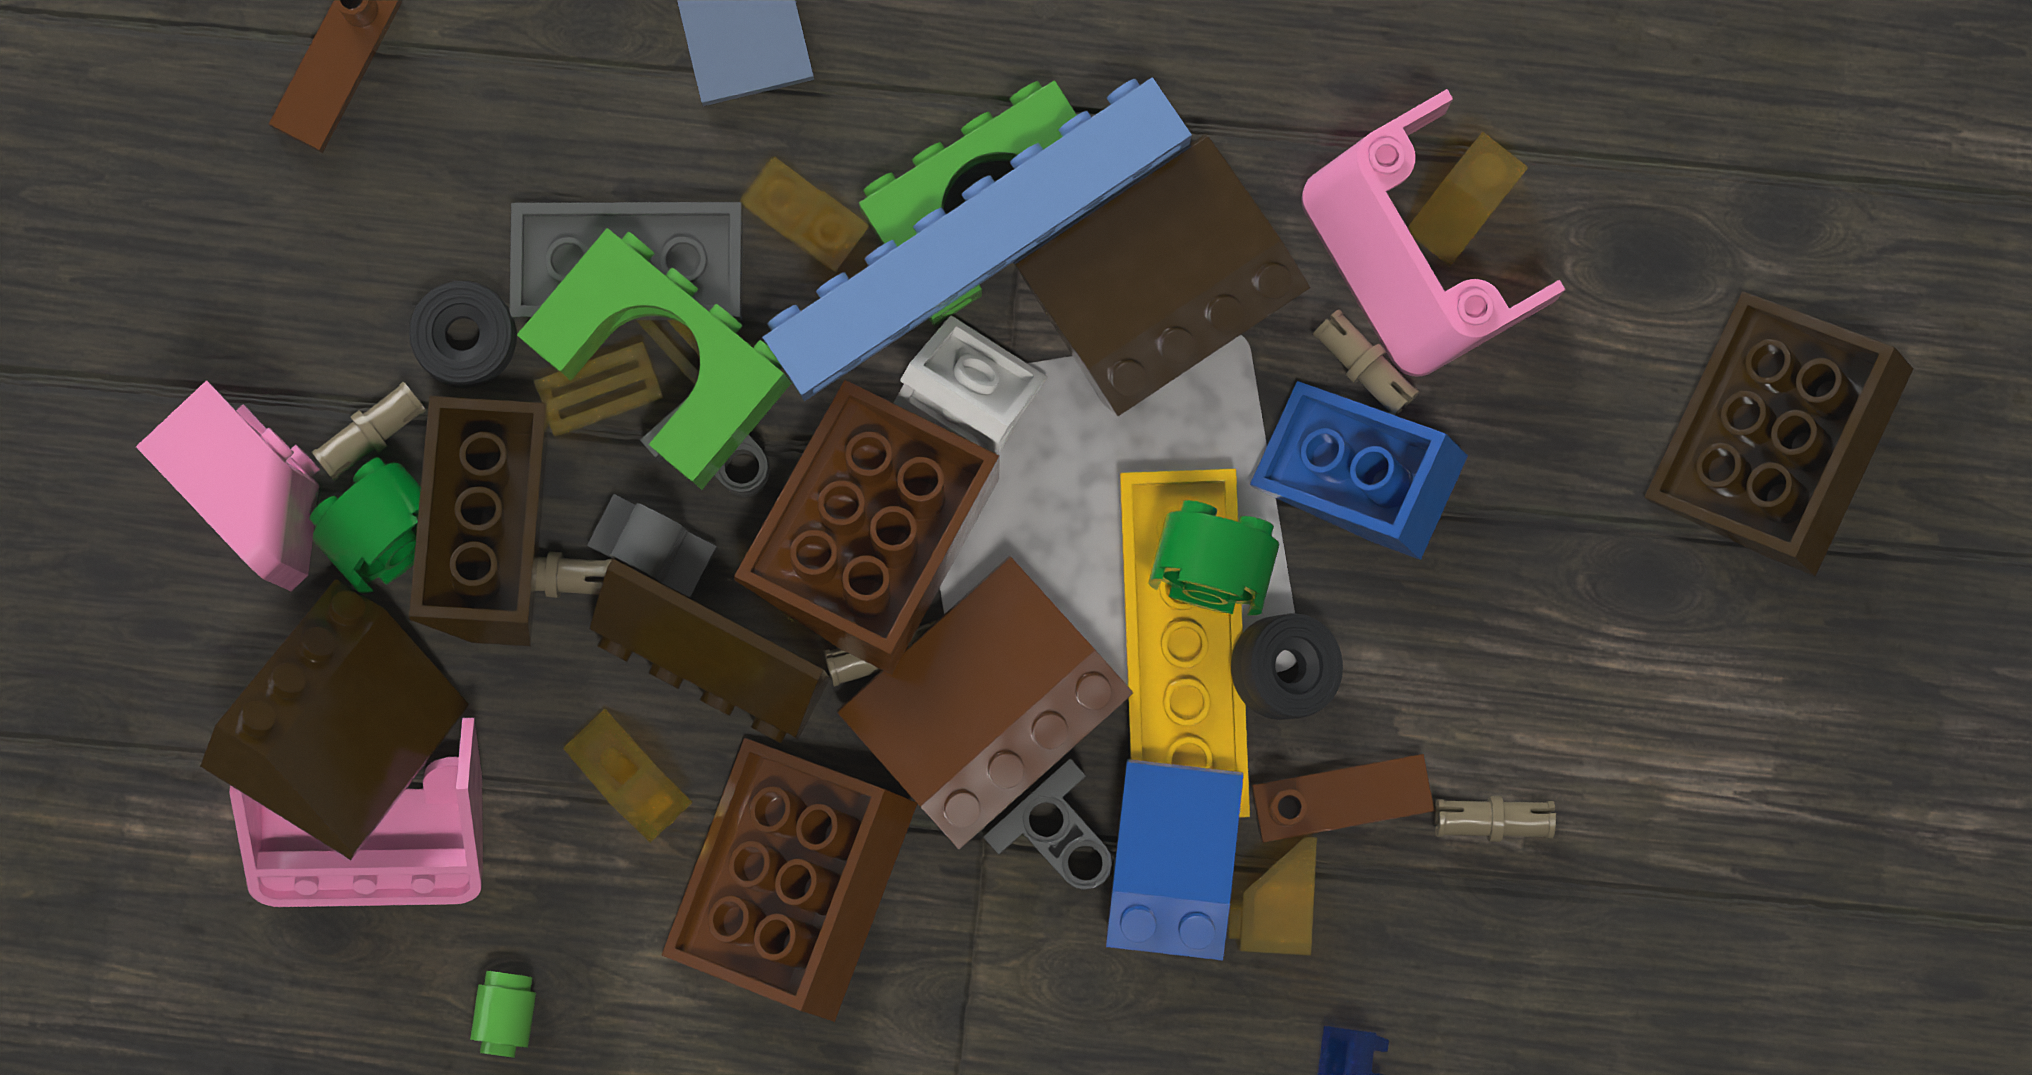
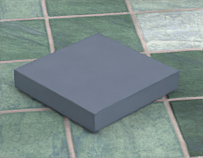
(744, 46)

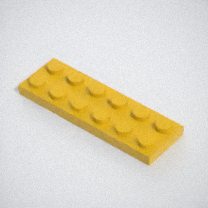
(1177, 652)

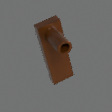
(333, 70)
(1342, 798)

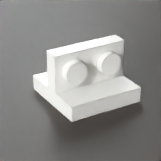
(969, 385)

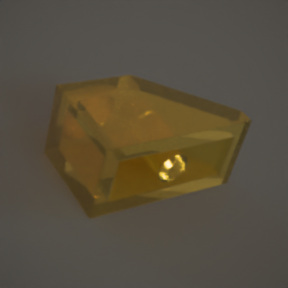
(1466, 198)
(627, 776)
(1278, 905)

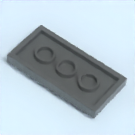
(691, 237)

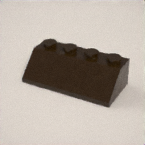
(480, 519)

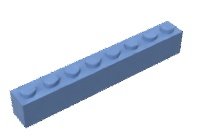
(977, 238)

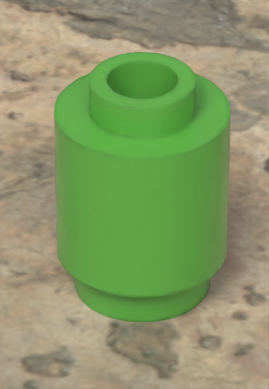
(503, 1013)

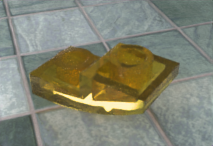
(803, 214)

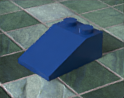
(1360, 469)
(1174, 859)

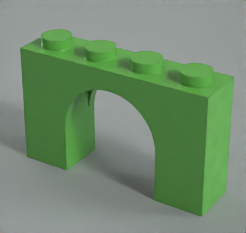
(900, 203)
(620, 285)

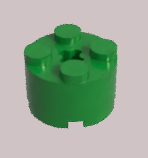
(371, 525)
(1215, 559)

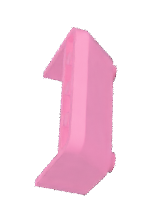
(1384, 265)
(240, 482)
(417, 855)

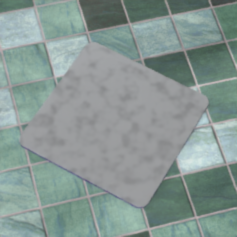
(1063, 497)

